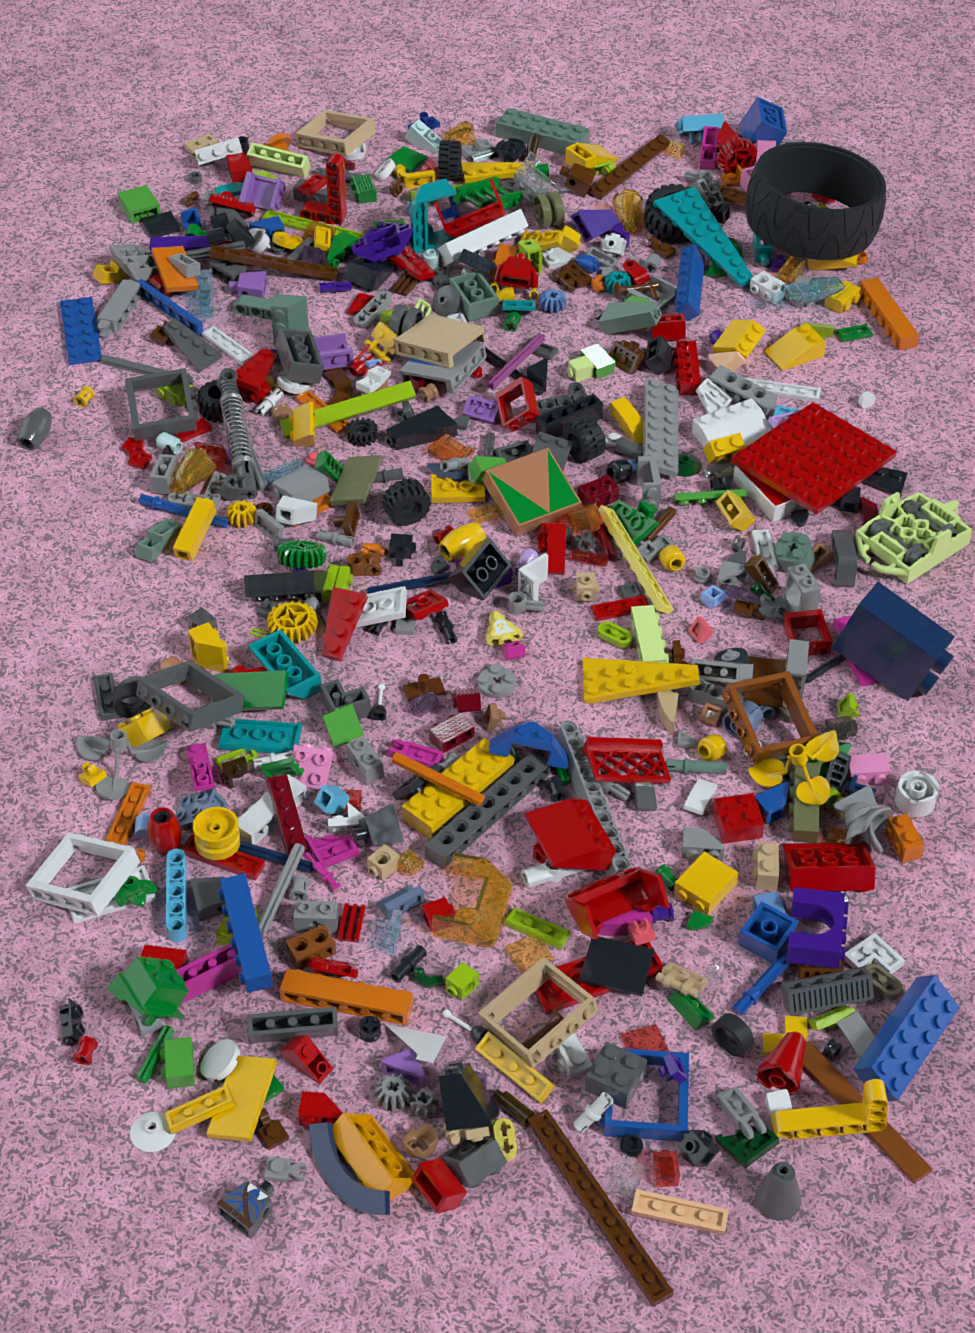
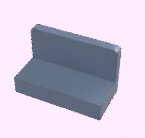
(402, 900)

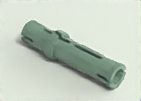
(696, 766)

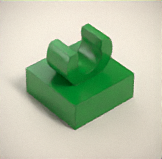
(645, 508)

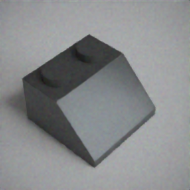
(474, 1160)

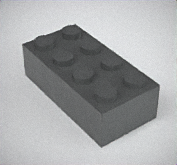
(299, 356)

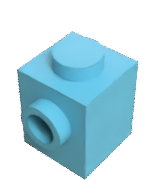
(331, 799)

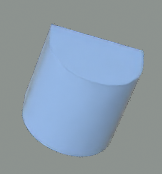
(712, 597)
(141, 826)

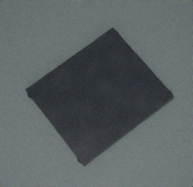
(617, 965)

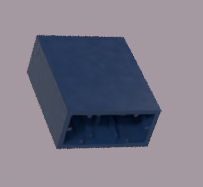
(895, 643)

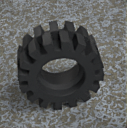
(362, 438)

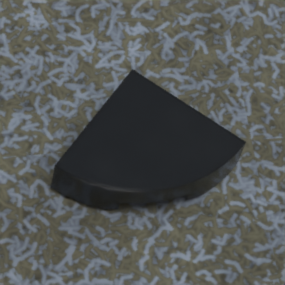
(800, 516)

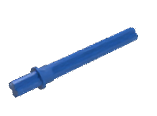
(157, 503)
(762, 984)

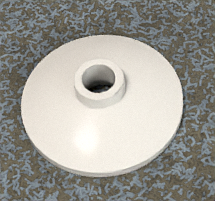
(148, 1139)

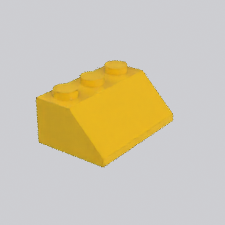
(740, 337)

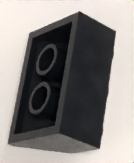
(480, 570)

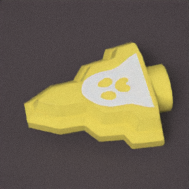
(501, 631)

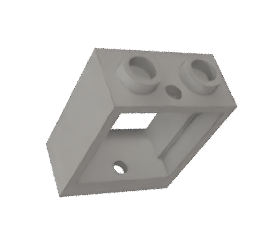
(801, 592)
(797, 662)

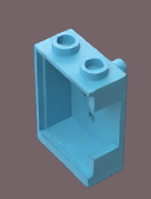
(696, 123)

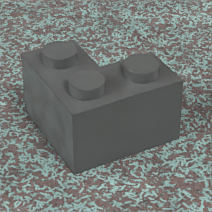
(334, 696)

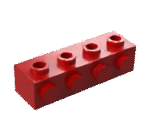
(687, 366)

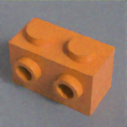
(904, 838)

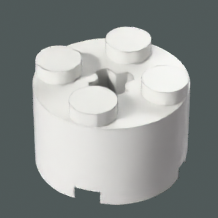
(916, 794)

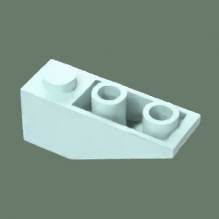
(423, 137)

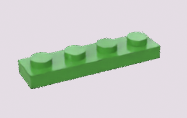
(703, 497)

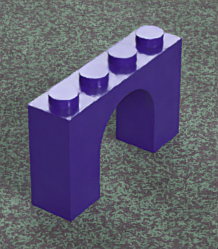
(821, 948)

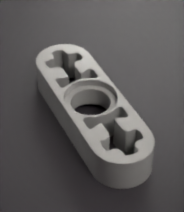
(368, 316)

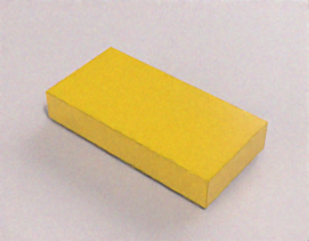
(322, 238)

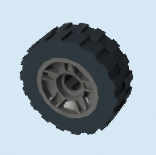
(477, 262)

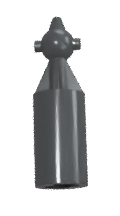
(629, 448)

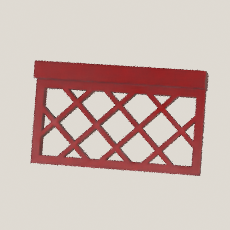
(626, 749)

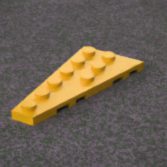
(625, 678)

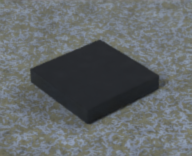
(160, 224)

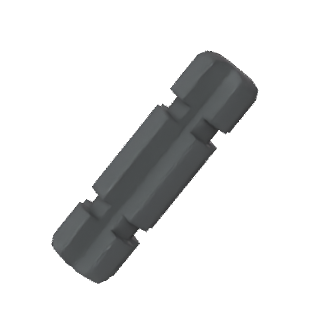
(489, 444)

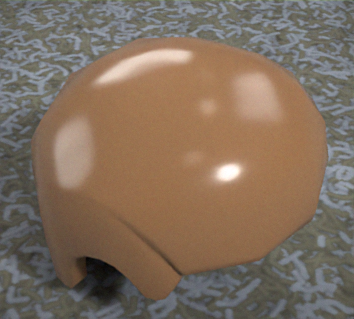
(425, 1134)

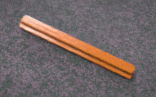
(438, 778)

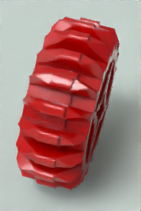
(742, 148)

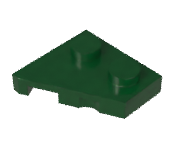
(746, 1150)

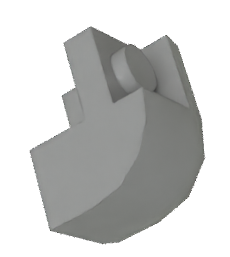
(712, 199)

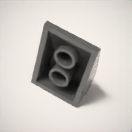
(559, 447)

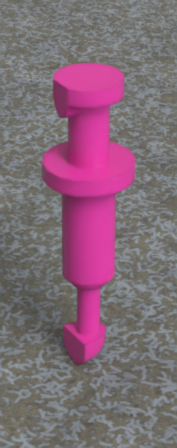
(327, 876)

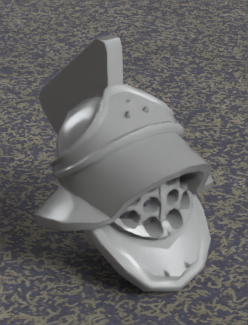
(863, 817)

